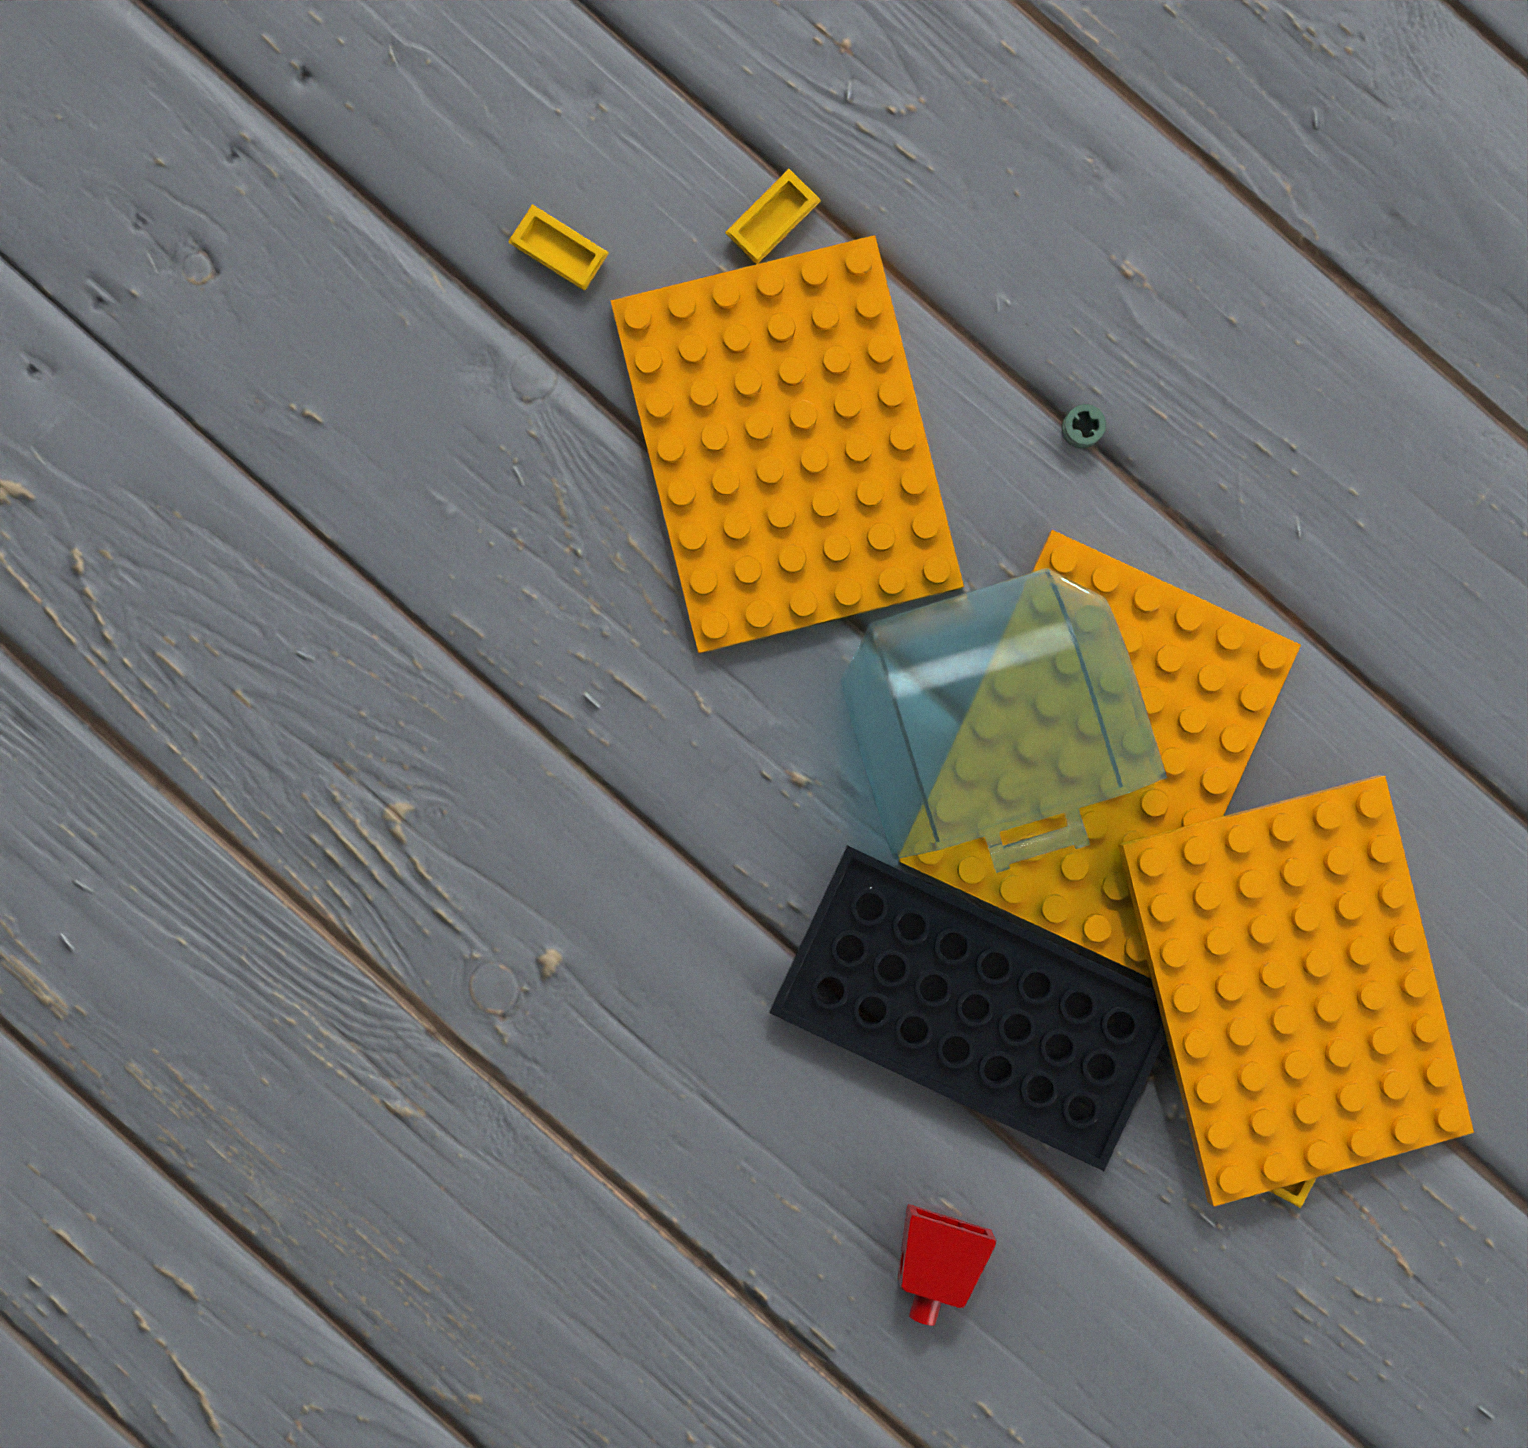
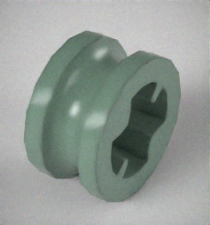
(1092, 415)

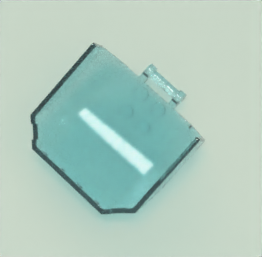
(998, 716)

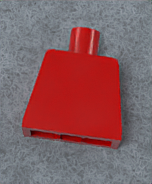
(941, 1261)

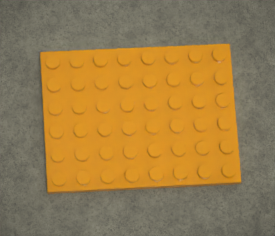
(787, 444)
(1207, 698)
(1296, 989)

